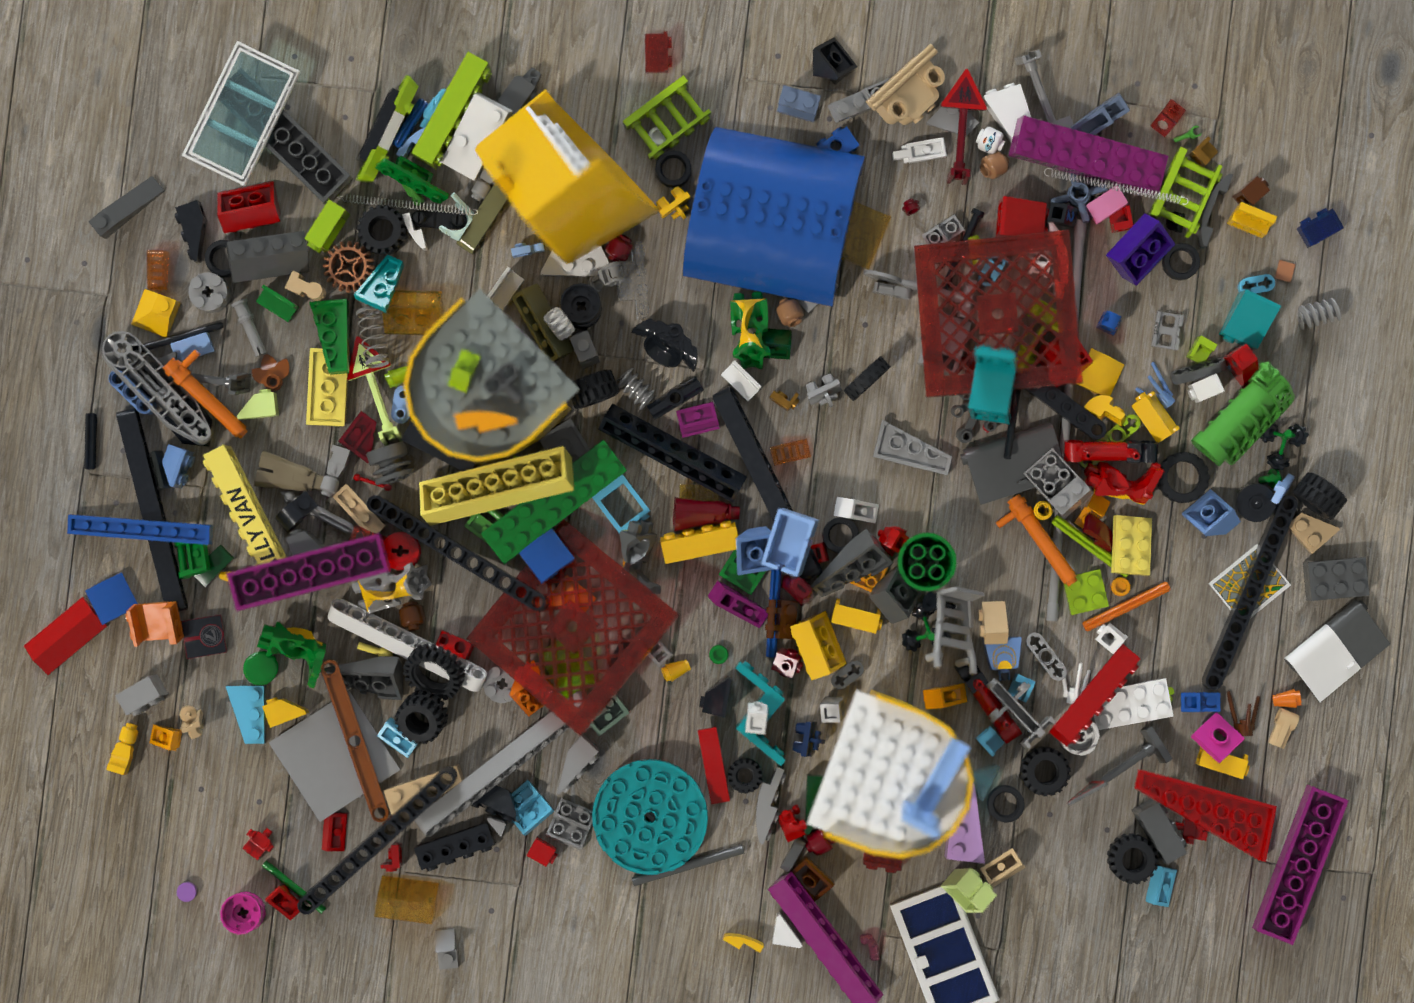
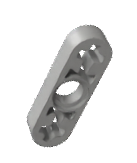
(1050, 671)

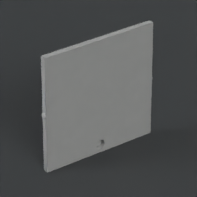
(321, 763)

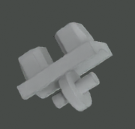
(825, 393)

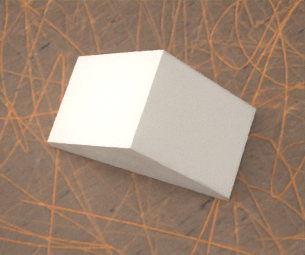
(784, 934)

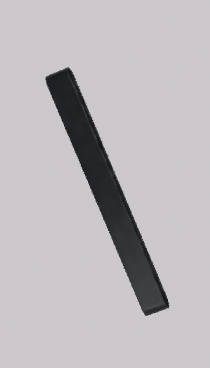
(758, 464)
(150, 505)
(448, 551)
(1242, 599)
(370, 846)

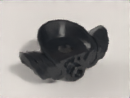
(667, 343)

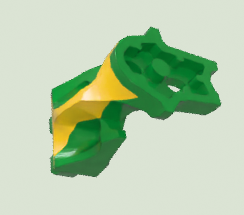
(750, 344)
(287, 642)

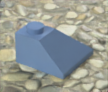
(1212, 515)
(751, 549)

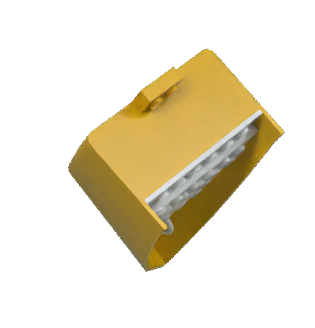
(562, 180)

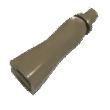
(285, 474)

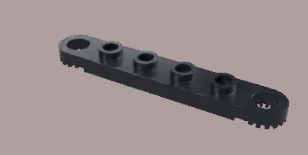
(1069, 410)

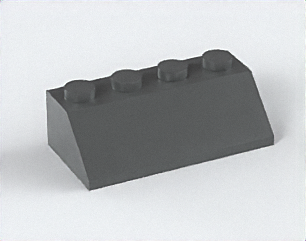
(267, 256)

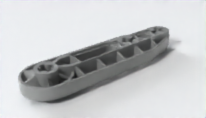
(165, 396)

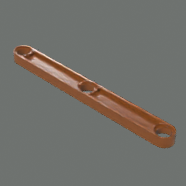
(359, 753)

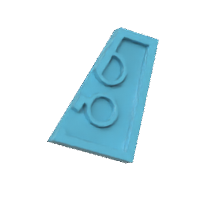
(248, 709)

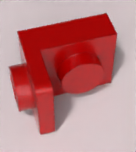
(395, 854)

